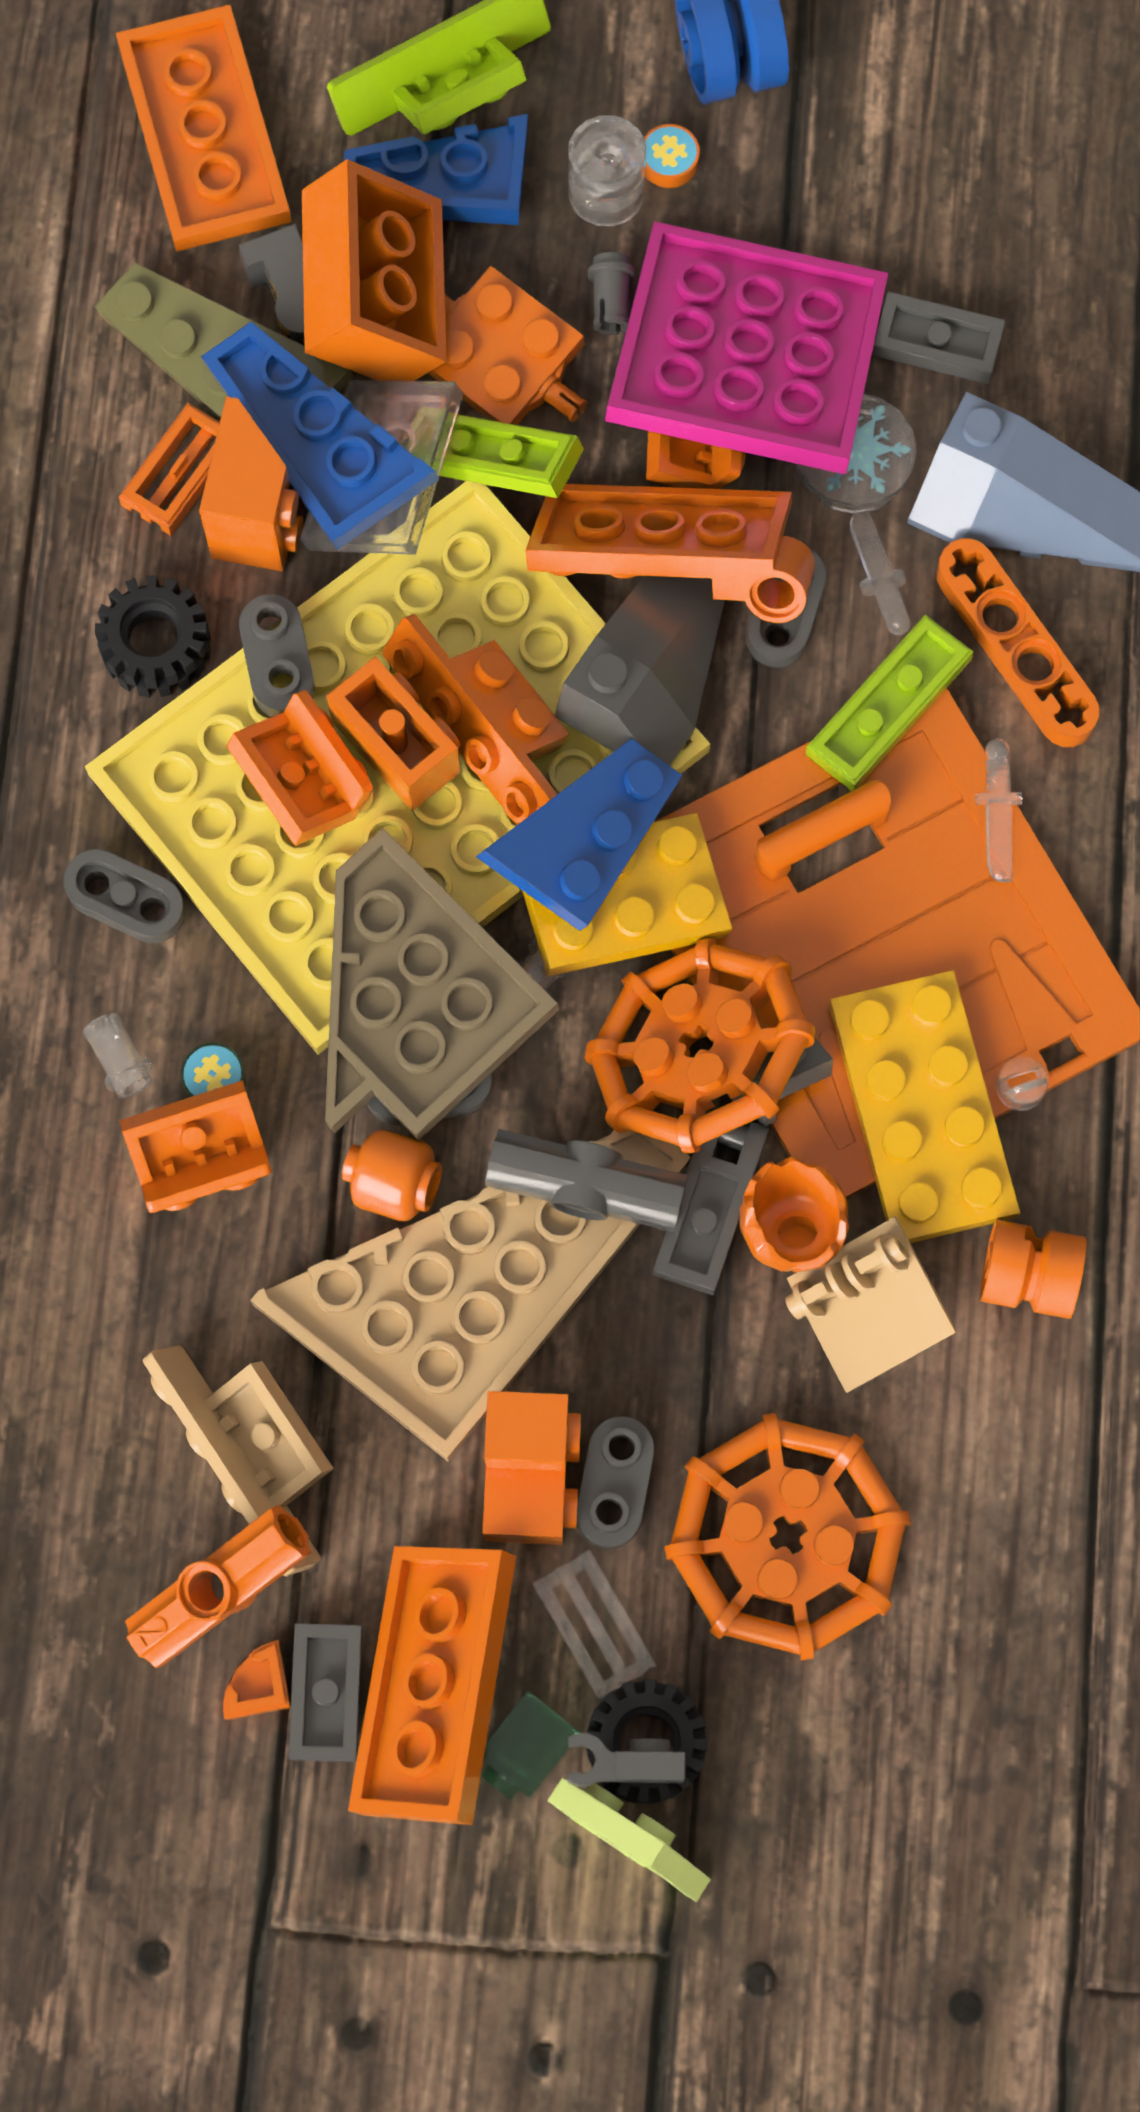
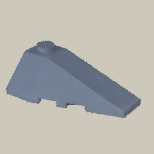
(1025, 492)

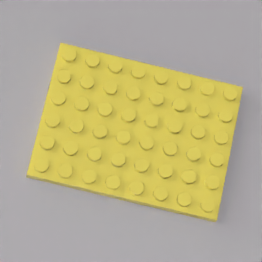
(223, 841)

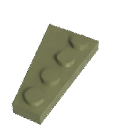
(181, 326)

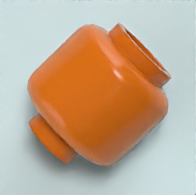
(392, 1175)

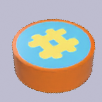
(671, 156)

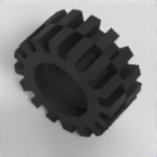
(146, 602)
(666, 1704)

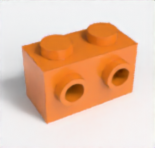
(395, 733)

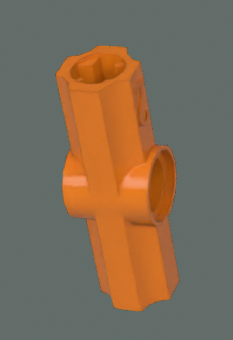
(245, 1567)

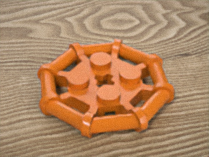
(686, 1016)
(779, 1573)

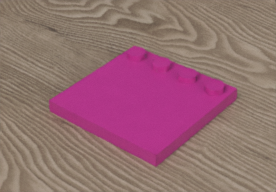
(748, 348)

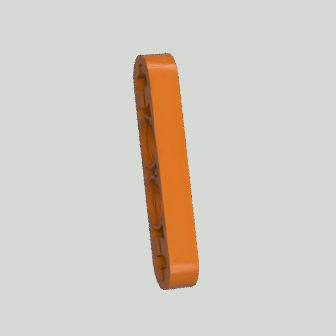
(1024, 638)

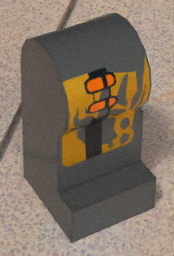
(279, 263)

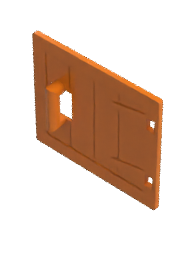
(907, 913)

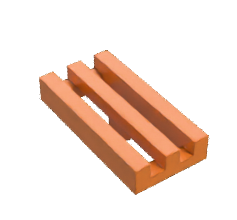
(152, 510)

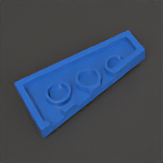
(333, 454)

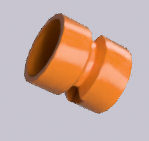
(1033, 1269)

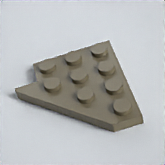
(416, 994)

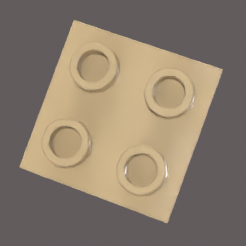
(871, 1305)

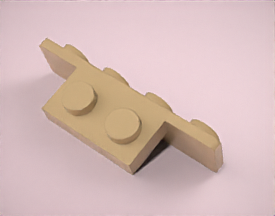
(244, 1434)

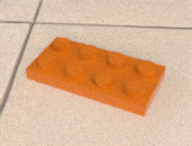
(203, 128)
(433, 1684)

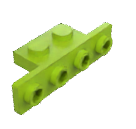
(442, 69)

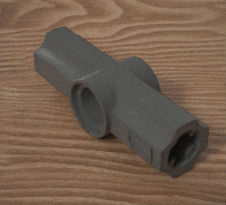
(586, 1180)

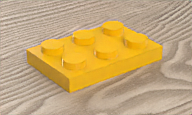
(656, 905)

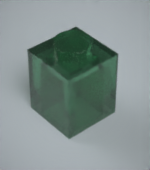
(526, 1748)

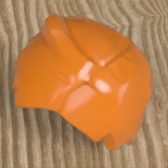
(794, 1216)

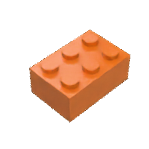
(373, 274)

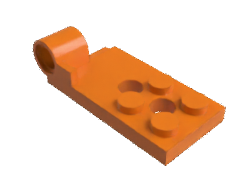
(679, 534)

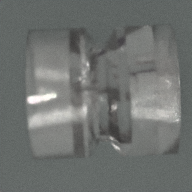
(607, 170)

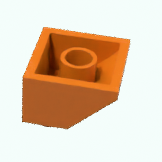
(248, 496)

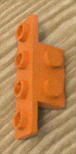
(488, 709)

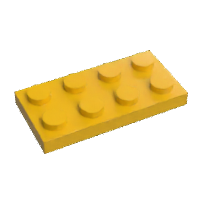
(924, 1107)

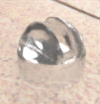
(1025, 1095)

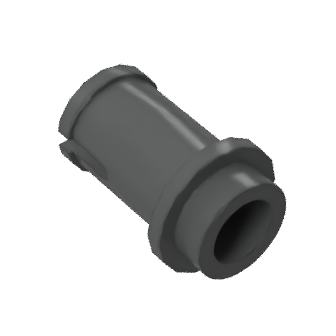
(611, 291)

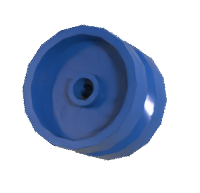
(730, 40)

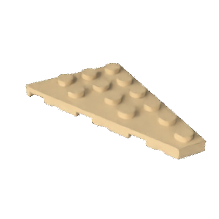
(454, 1300)

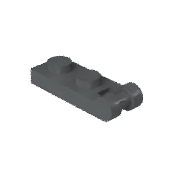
(710, 1210)

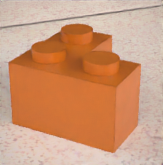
(525, 1464)

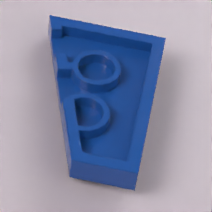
(471, 172)
(585, 834)

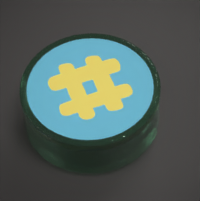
(211, 1068)

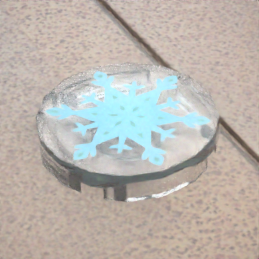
(877, 466)

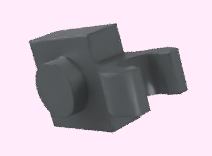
(644, 1762)

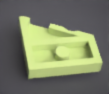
(641, 1841)

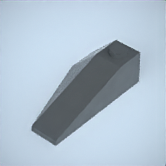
(646, 668)

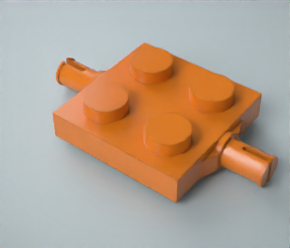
(508, 351)

